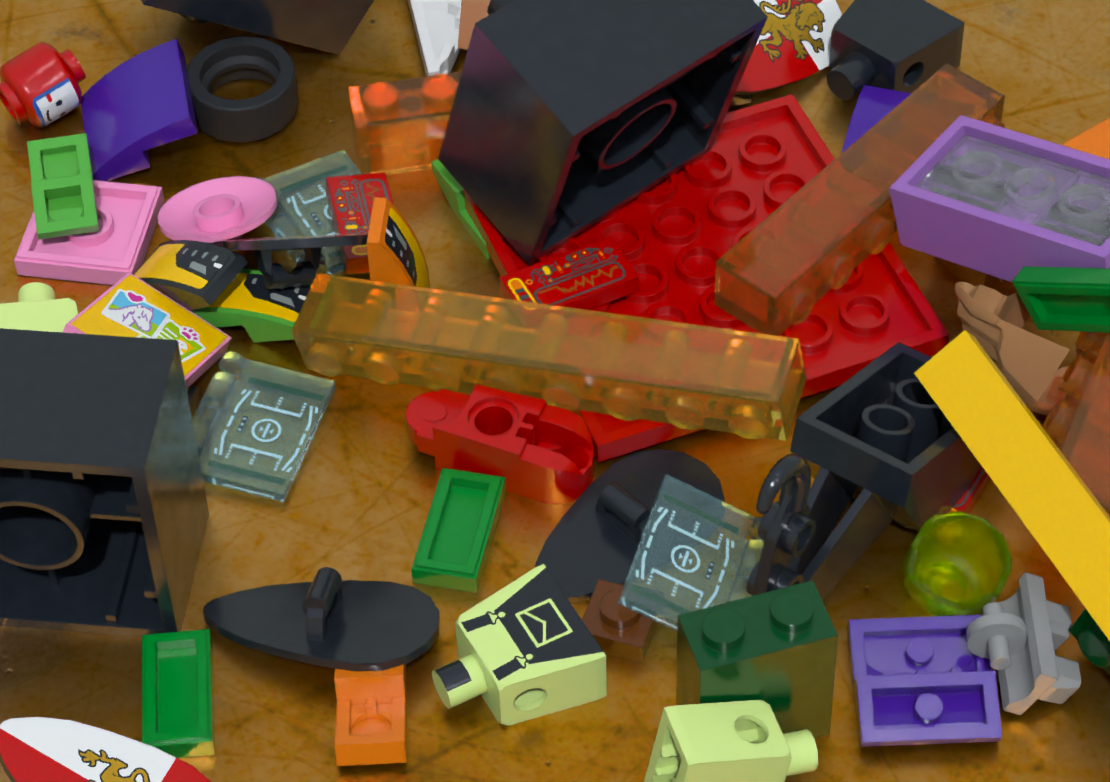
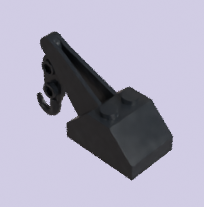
(867, 443)

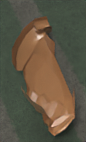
(1021, 356)

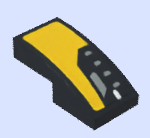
(191, 271)

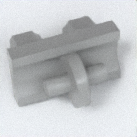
(1022, 643)

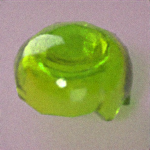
(956, 564)

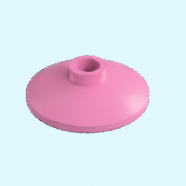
(217, 209)

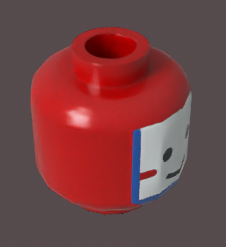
(41, 85)

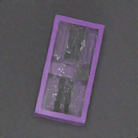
(1004, 202)

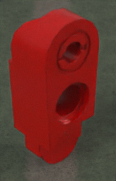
(508, 435)

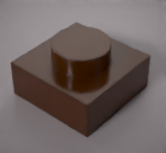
(616, 627)

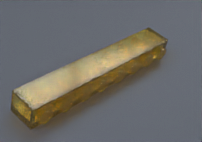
(554, 354)

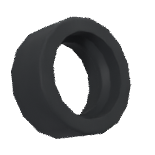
(245, 118)

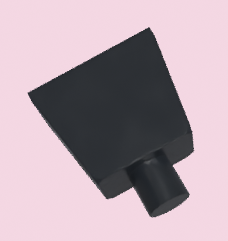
(891, 45)

